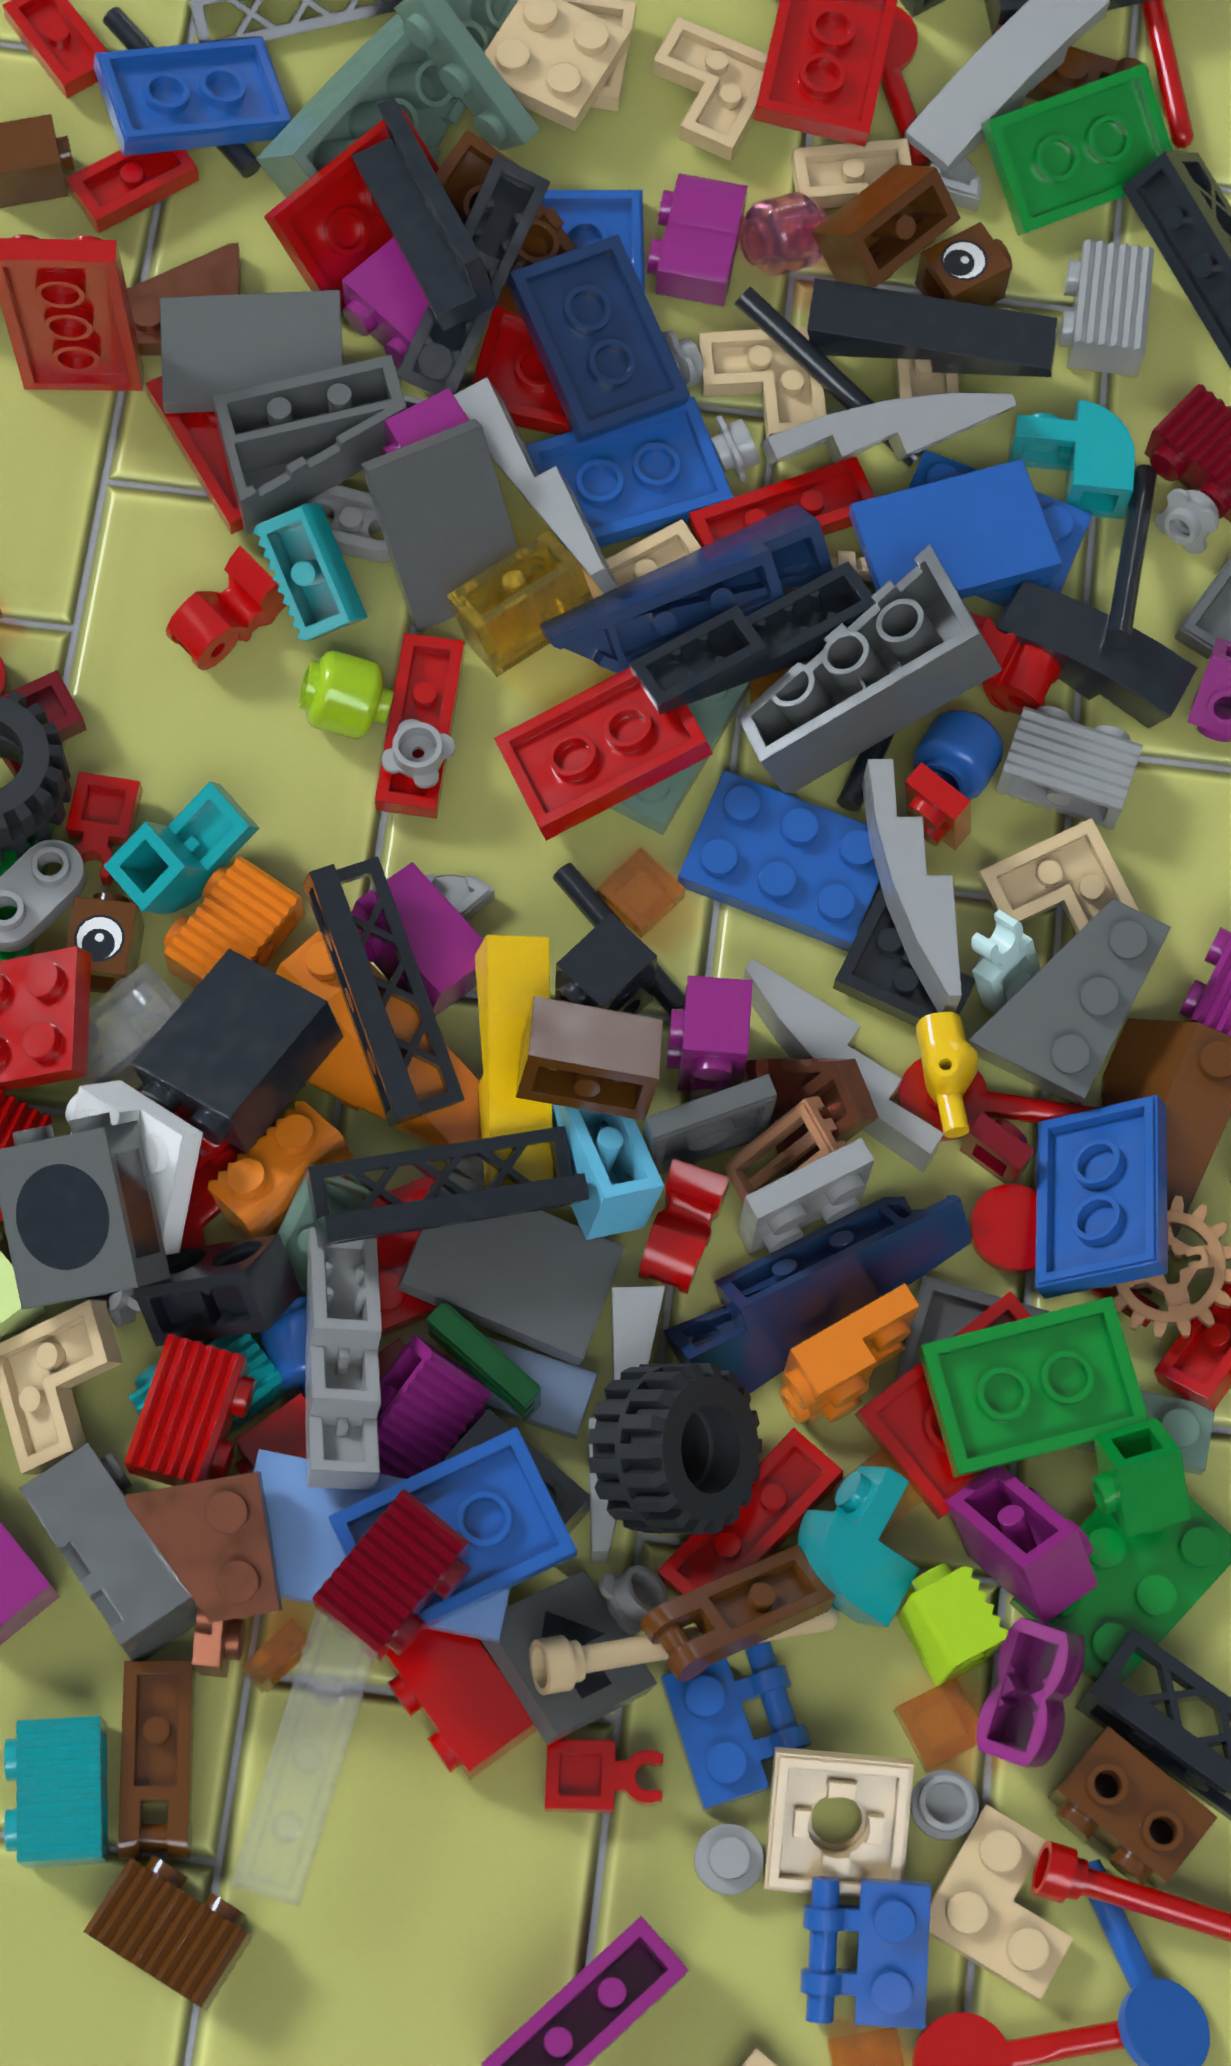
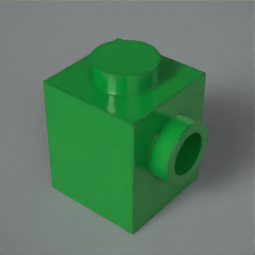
(1140, 1478)

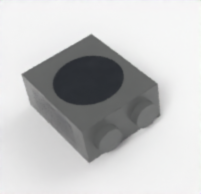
(80, 1212)

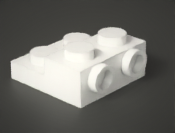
(168, 1145)

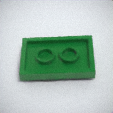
(1076, 147)
(1032, 1386)
(1141, 1583)

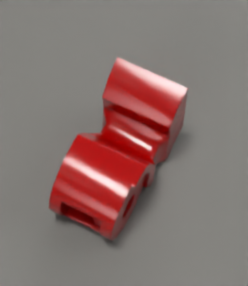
(214, 621)
(1024, 673)
(684, 1227)

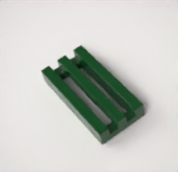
(484, 1360)

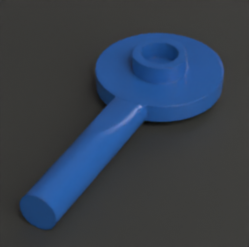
(1157, 2016)

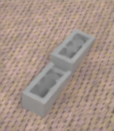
(546, 493)
(634, 1329)

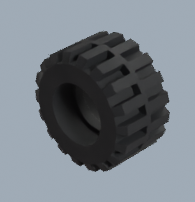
(41, 784)
(675, 1448)

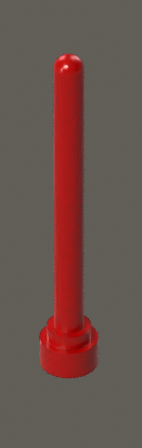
(1168, 73)
(1064, 1875)

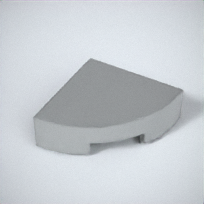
(962, 184)
(465, 894)

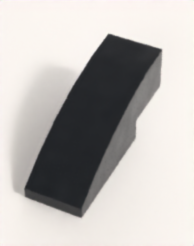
(1138, 678)

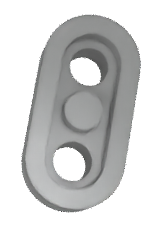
(353, 522)
(37, 896)

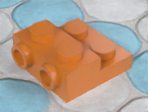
(835, 1365)

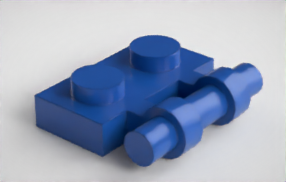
(716, 1732)
(891, 1952)

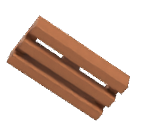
(818, 1135)

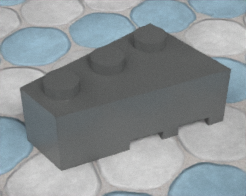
(304, 433)
(1074, 1006)
(111, 1552)

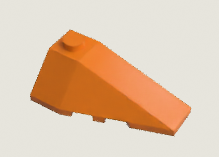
(346, 1070)

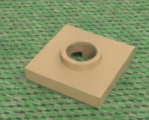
(876, 1850)

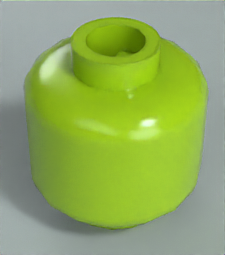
(344, 694)

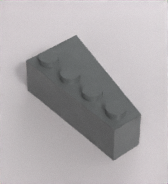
(871, 678)

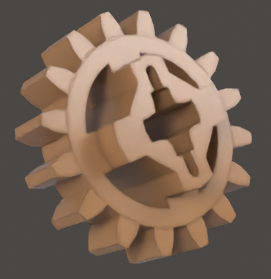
(1176, 1295)

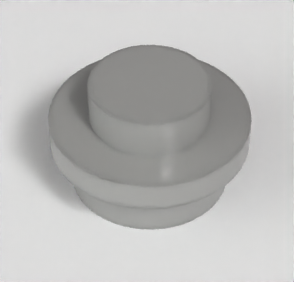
(944, 1805)
(728, 1859)

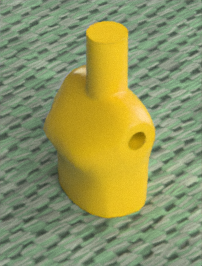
(947, 1067)

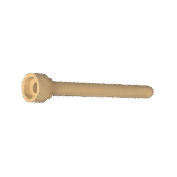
(561, 1663)

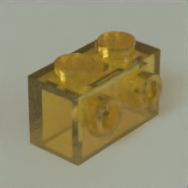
(511, 599)

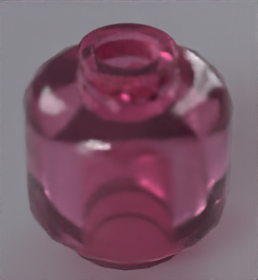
(779, 233)

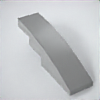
(1000, 76)
(907, 423)
(917, 903)
(816, 1030)
(342, 1365)

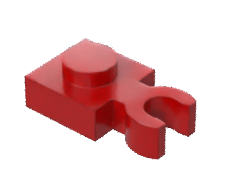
(102, 816)
(586, 1776)

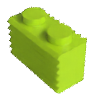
(950, 1622)

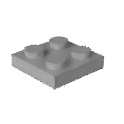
(816, 1191)

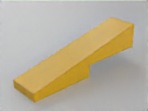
(507, 978)

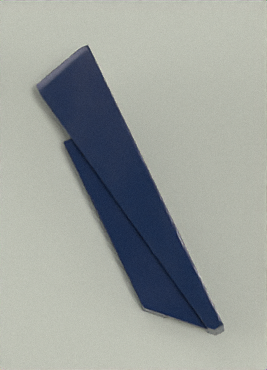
(740, 570)
(817, 1284)

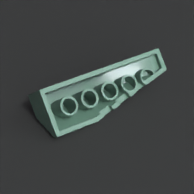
(378, 71)

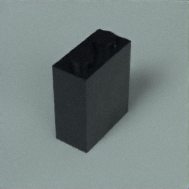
(237, 1051)

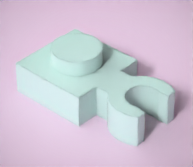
(1005, 962)

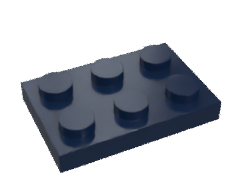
(598, 338)

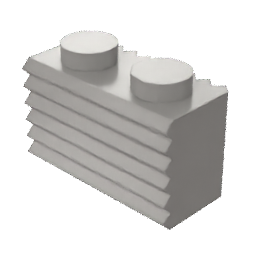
(1109, 307)
(1069, 766)

